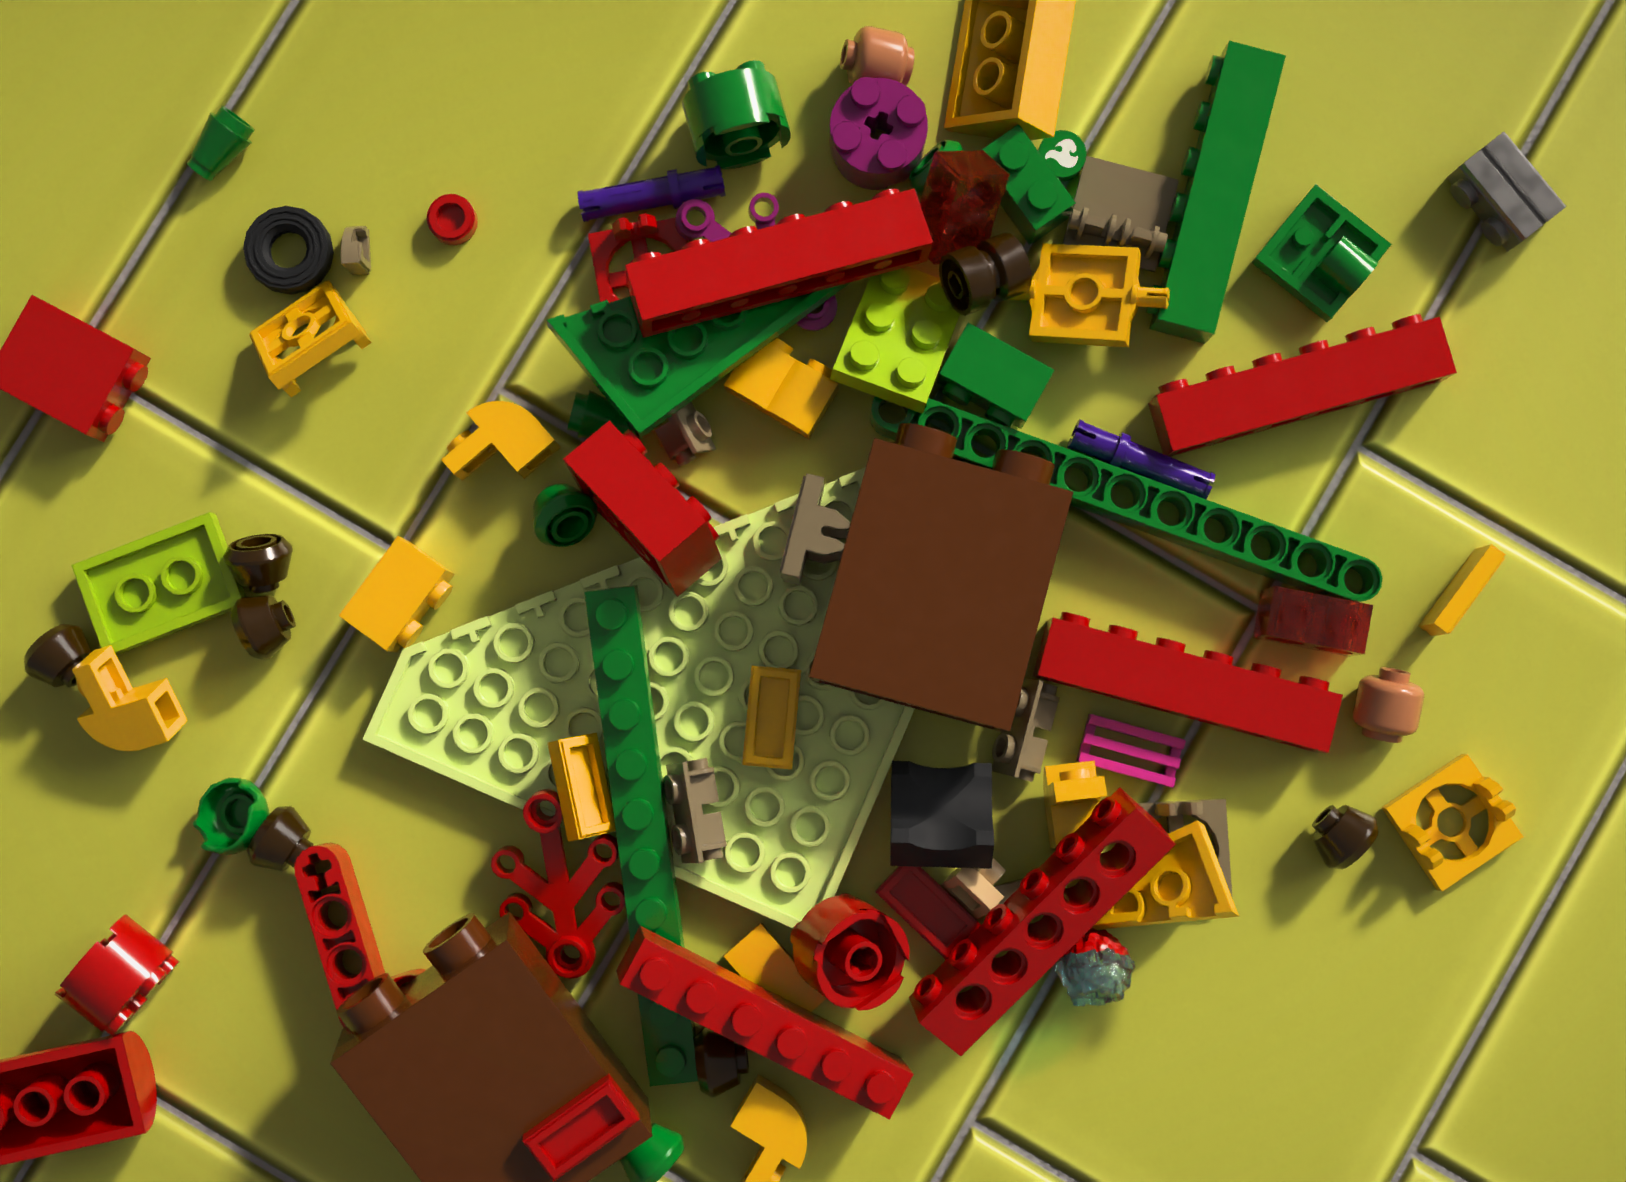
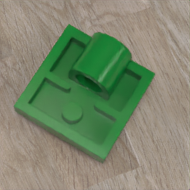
(1321, 253)

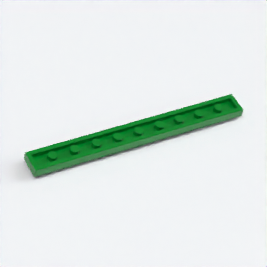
(639, 810)

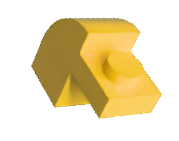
(503, 429)
(121, 714)
(1070, 797)
(774, 1122)

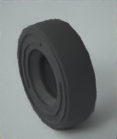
(267, 229)

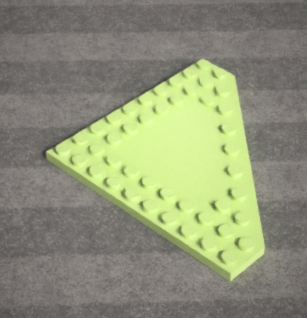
(511, 682)

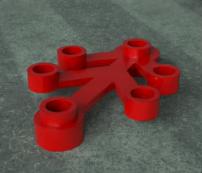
(559, 892)

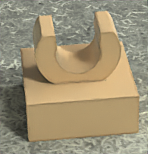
(975, 888)

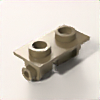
(685, 435)
(1018, 751)
(687, 792)

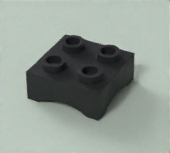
(941, 816)

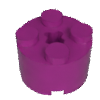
(874, 106)

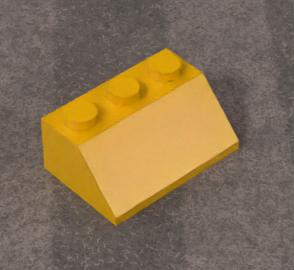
(1009, 67)

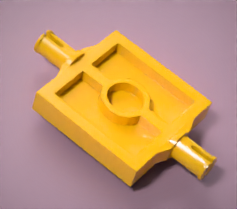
(1088, 295)

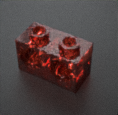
(961, 199)
(1313, 621)

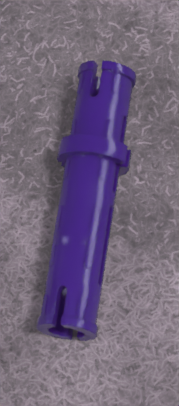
(651, 193)
(1139, 459)

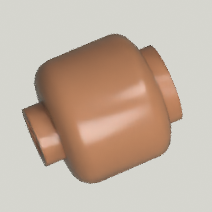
(877, 55)
(1388, 705)

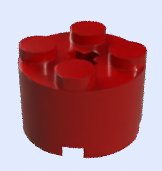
(850, 952)
(114, 973)

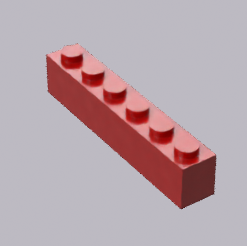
(777, 261)
(1301, 386)
(1188, 685)
(764, 1022)

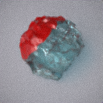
(1096, 969)

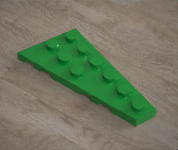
(666, 371)

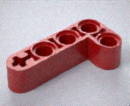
(332, 939)

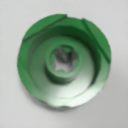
(735, 115)

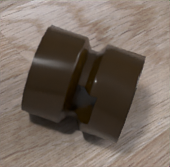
(986, 272)

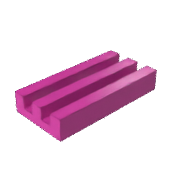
(1171, 761)

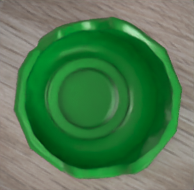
(230, 815)

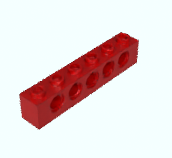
(1037, 946)

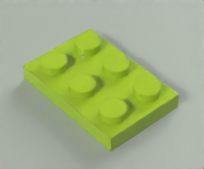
(897, 338)
(158, 584)

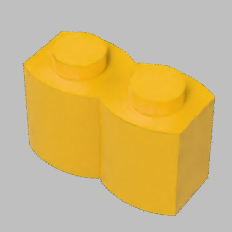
(784, 387)

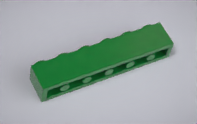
(1216, 190)

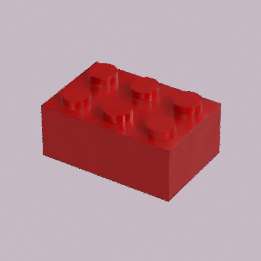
(645, 506)

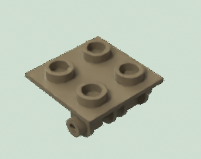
(1122, 209)

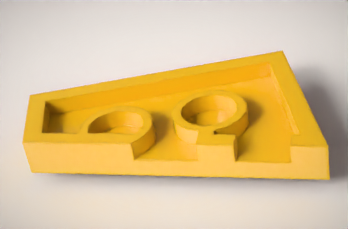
(1178, 888)

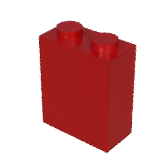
(70, 369)

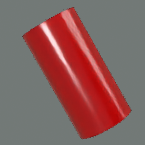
(75, 1096)

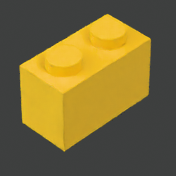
(398, 596)

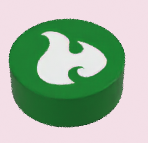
(1064, 154)

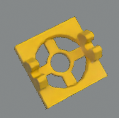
(312, 308)
(1501, 831)

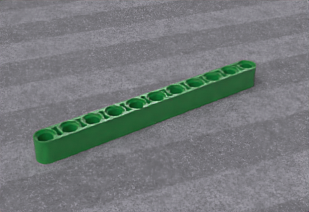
(1147, 494)

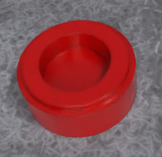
(452, 219)

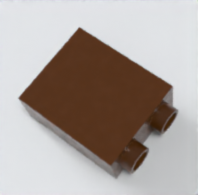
(943, 579)
(477, 1058)

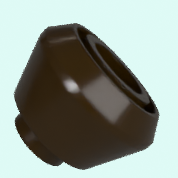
(259, 561)
(262, 625)
(56, 655)
(1343, 835)
(279, 840)
(718, 1062)

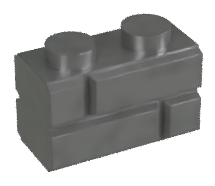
(1504, 192)

